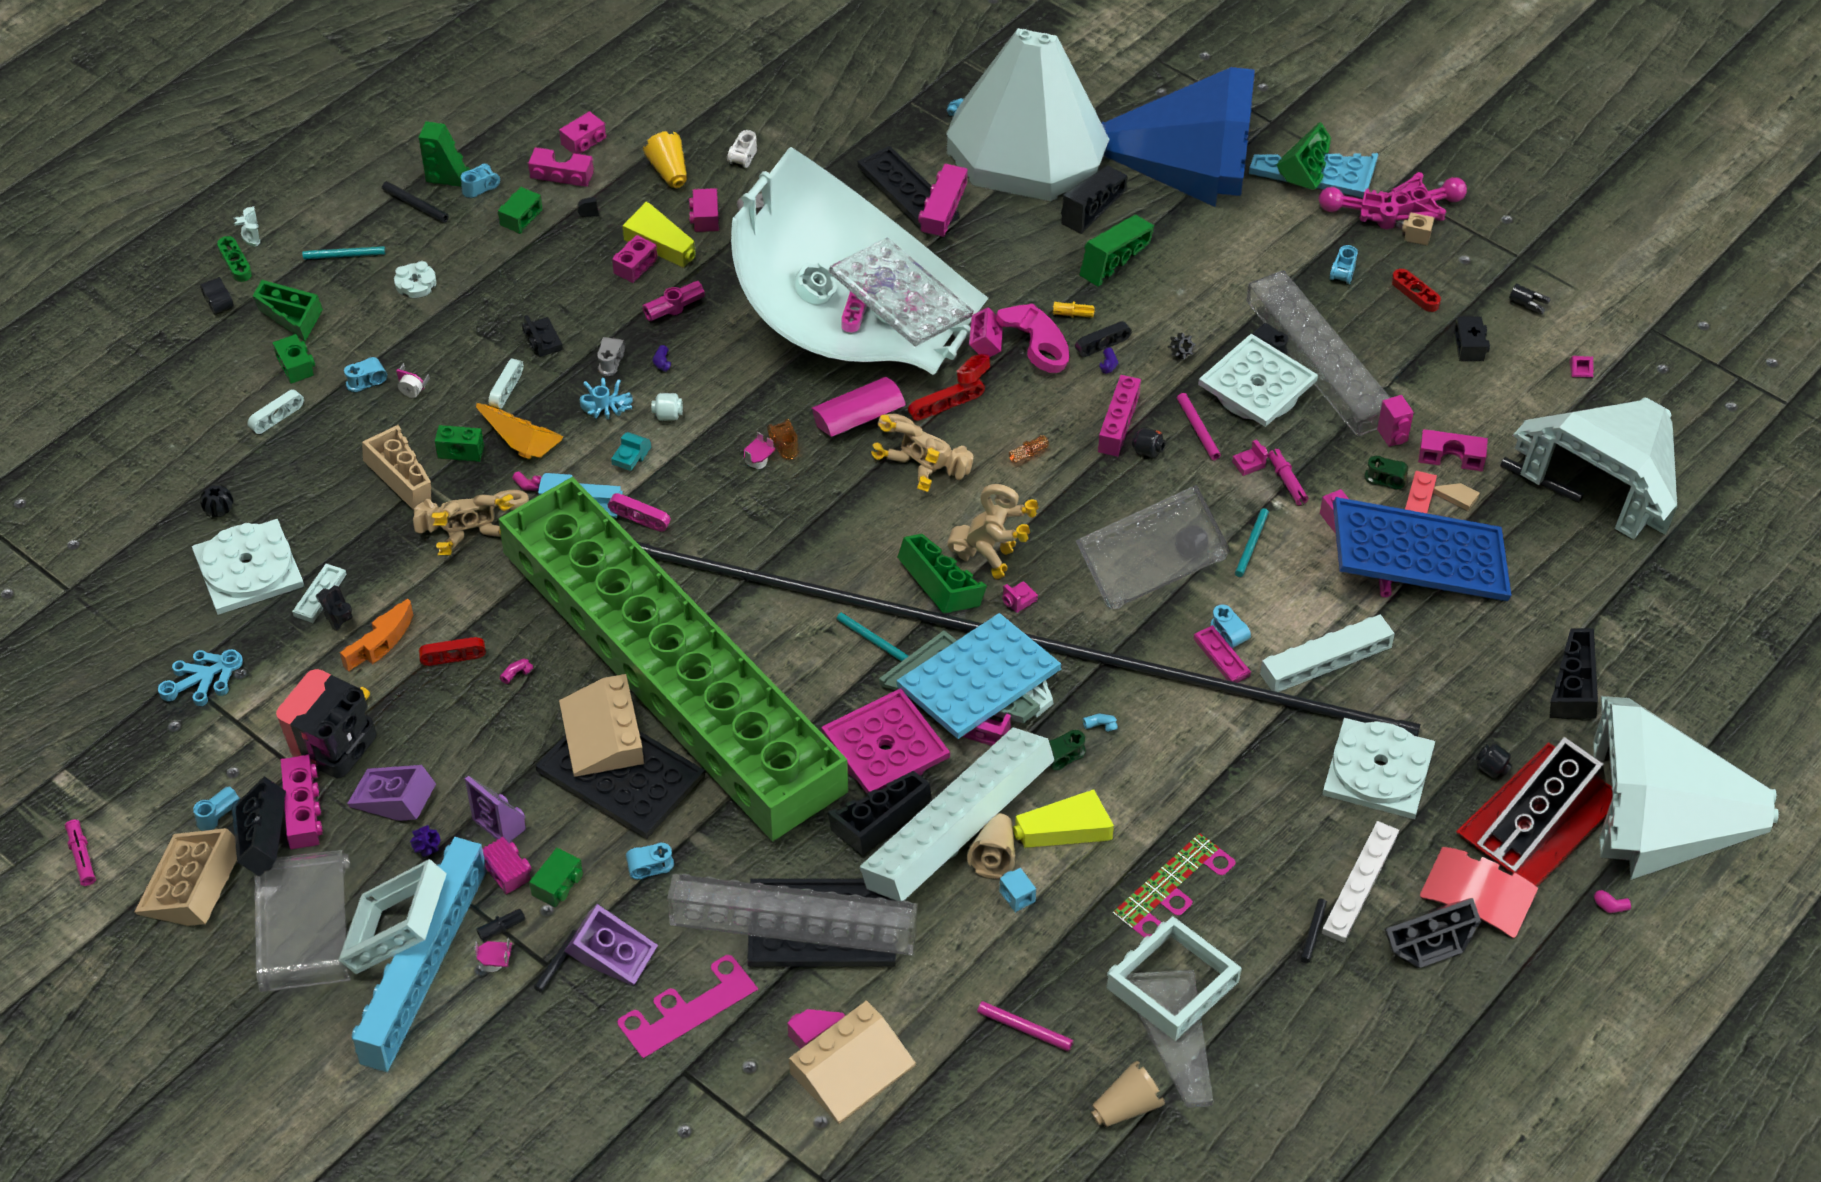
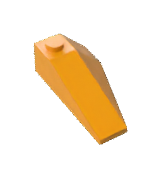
(520, 433)

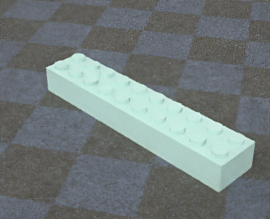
(956, 814)

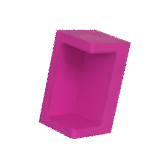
(990, 731)

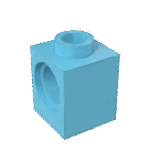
(1017, 889)

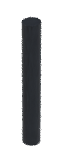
(1313, 930)
(554, 964)

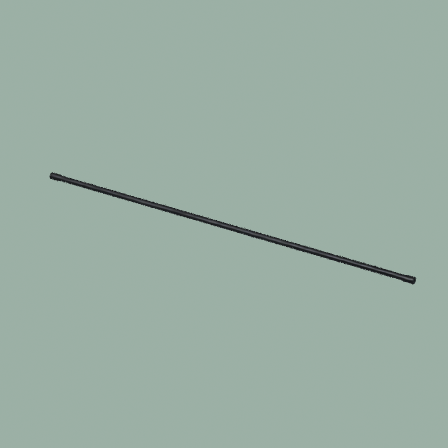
(1045, 643)

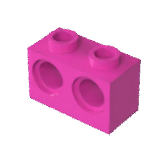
(634, 258)

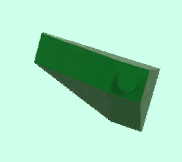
(1305, 160)

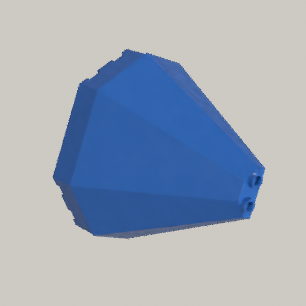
(1190, 136)

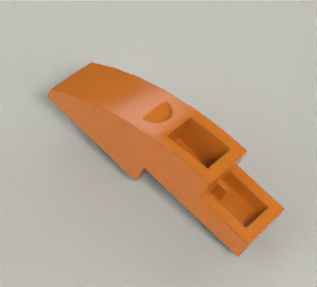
(385, 635)

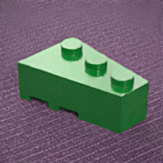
(439, 156)
(288, 307)

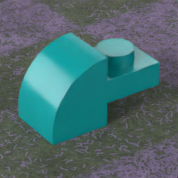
(632, 449)

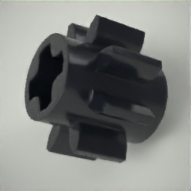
(1175, 345)

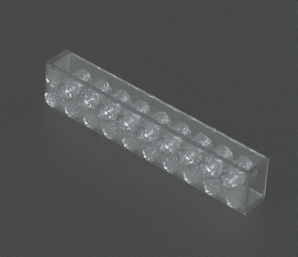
(1320, 349)
(792, 914)

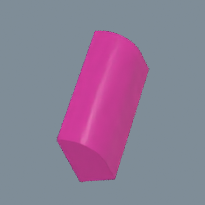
(858, 406)

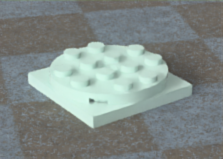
(1253, 364)
(241, 584)
(1385, 787)

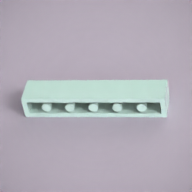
(1327, 653)

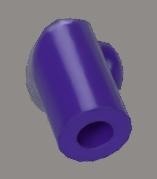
(660, 359)
(1110, 362)

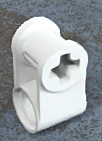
(743, 149)

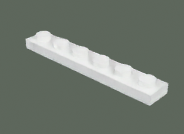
(1360, 882)

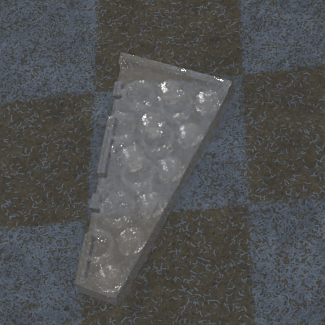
(1187, 1055)

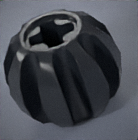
(216, 500)

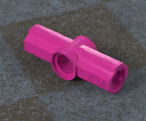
(673, 301)

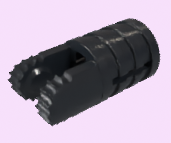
(1526, 296)

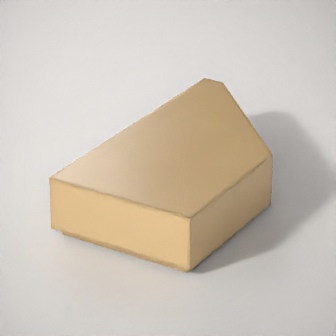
(1457, 494)

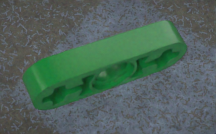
(234, 265)

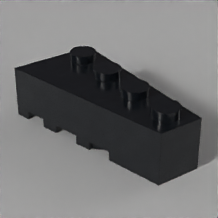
(1092, 198)
(1576, 683)
(881, 812)
(258, 826)

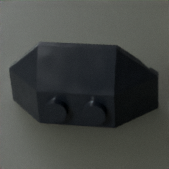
(1434, 933)

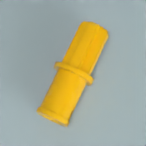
(1073, 309)

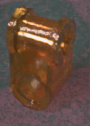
(784, 439)

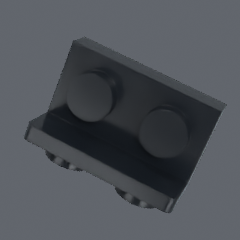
(542, 336)

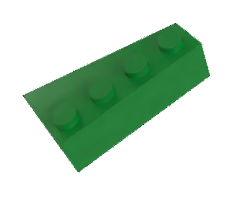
(1114, 248)
(939, 576)

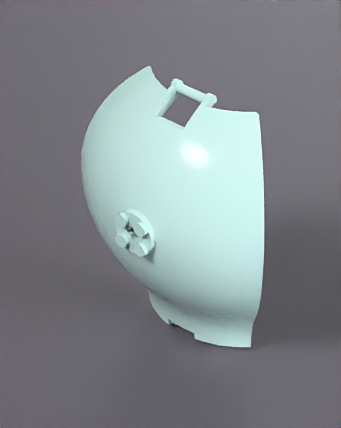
(787, 255)

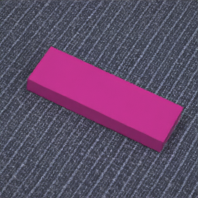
(1221, 654)

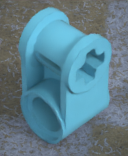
(477, 181)
(1345, 264)
(365, 373)
(1230, 626)
(648, 861)

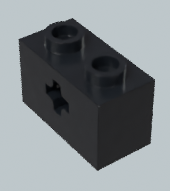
(1471, 338)

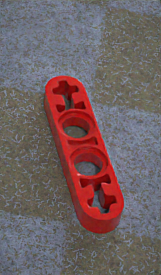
(925, 406)

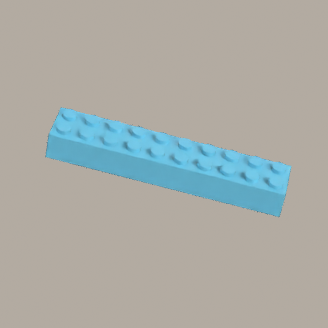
(413, 970)

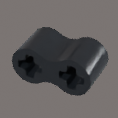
(216, 295)

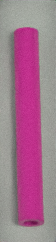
(1198, 426)
(1025, 1026)

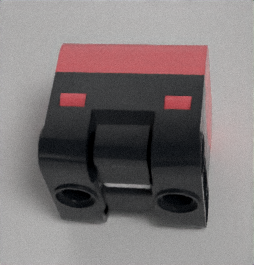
(327, 722)

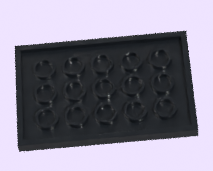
(632, 795)
(789, 953)

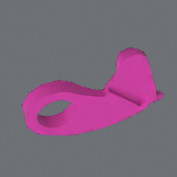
(1043, 335)

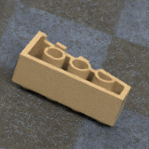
(397, 466)

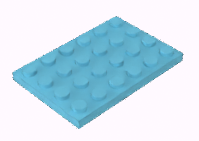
(978, 675)

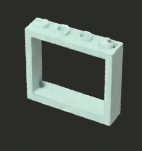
(366, 950)
(1168, 1023)

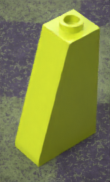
(656, 228)
(1065, 822)

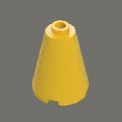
(667, 157)

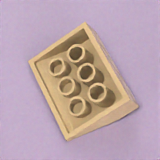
(601, 727)
(190, 877)
(851, 1062)

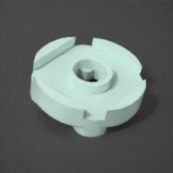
(406, 274)

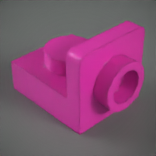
(1252, 459)
(1018, 596)

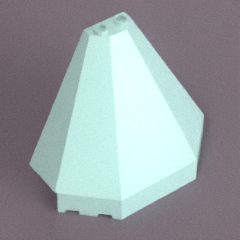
(1028, 122)
(1623, 440)
(1671, 793)

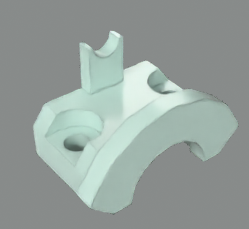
(250, 229)

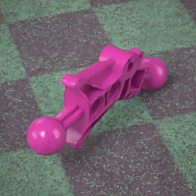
(1405, 198)

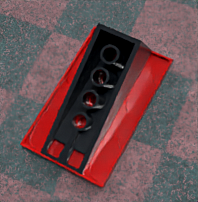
(1542, 812)

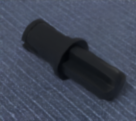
(500, 925)

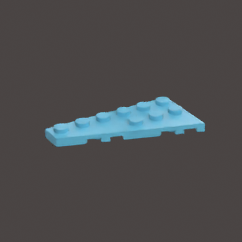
(1347, 174)

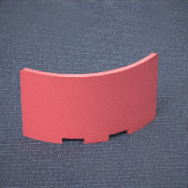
(1497, 895)

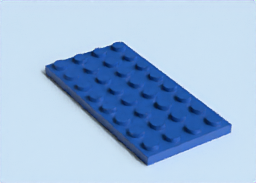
(1421, 549)

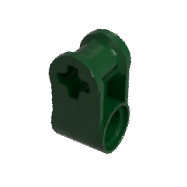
(1388, 473)
(1066, 751)

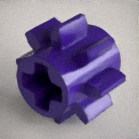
(425, 841)

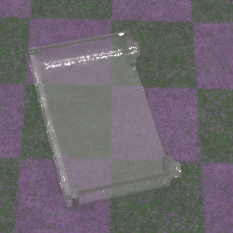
(1153, 547)
(301, 921)

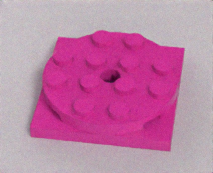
(887, 722)

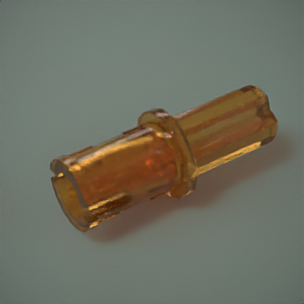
(1028, 448)

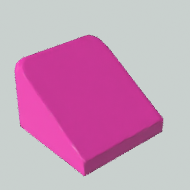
(1581, 366)

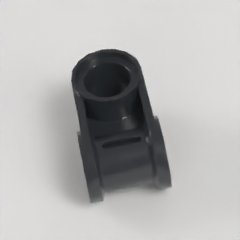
(1272, 337)

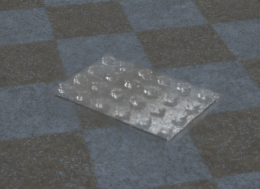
(901, 291)

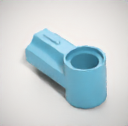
(209, 811)

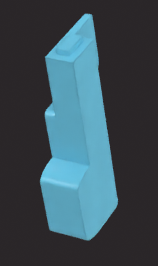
(600, 493)

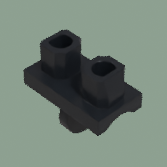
(334, 606)

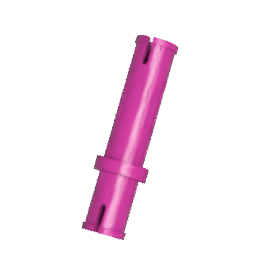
(1284, 470)
(74, 831)

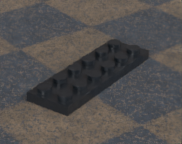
(898, 182)

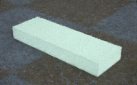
(308, 606)

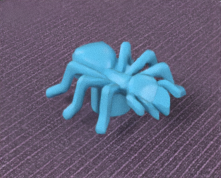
(600, 399)

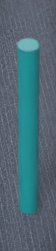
(343, 252)
(1251, 542)
(875, 639)

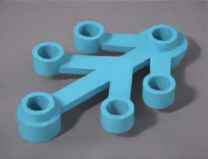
(226, 662)

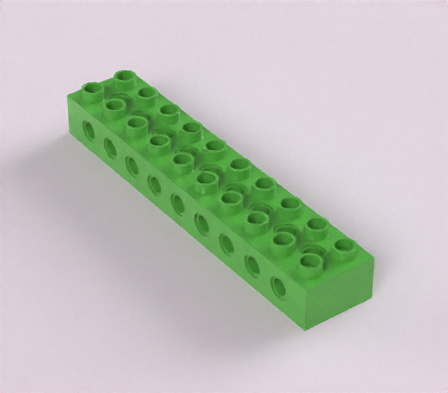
(675, 658)

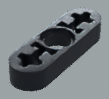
(1092, 342)

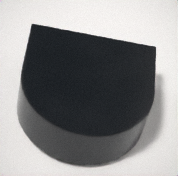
(588, 207)

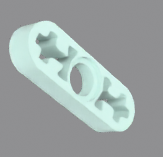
(506, 383)
(264, 418)

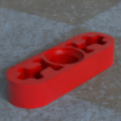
(1426, 299)
(973, 368)
(438, 652)

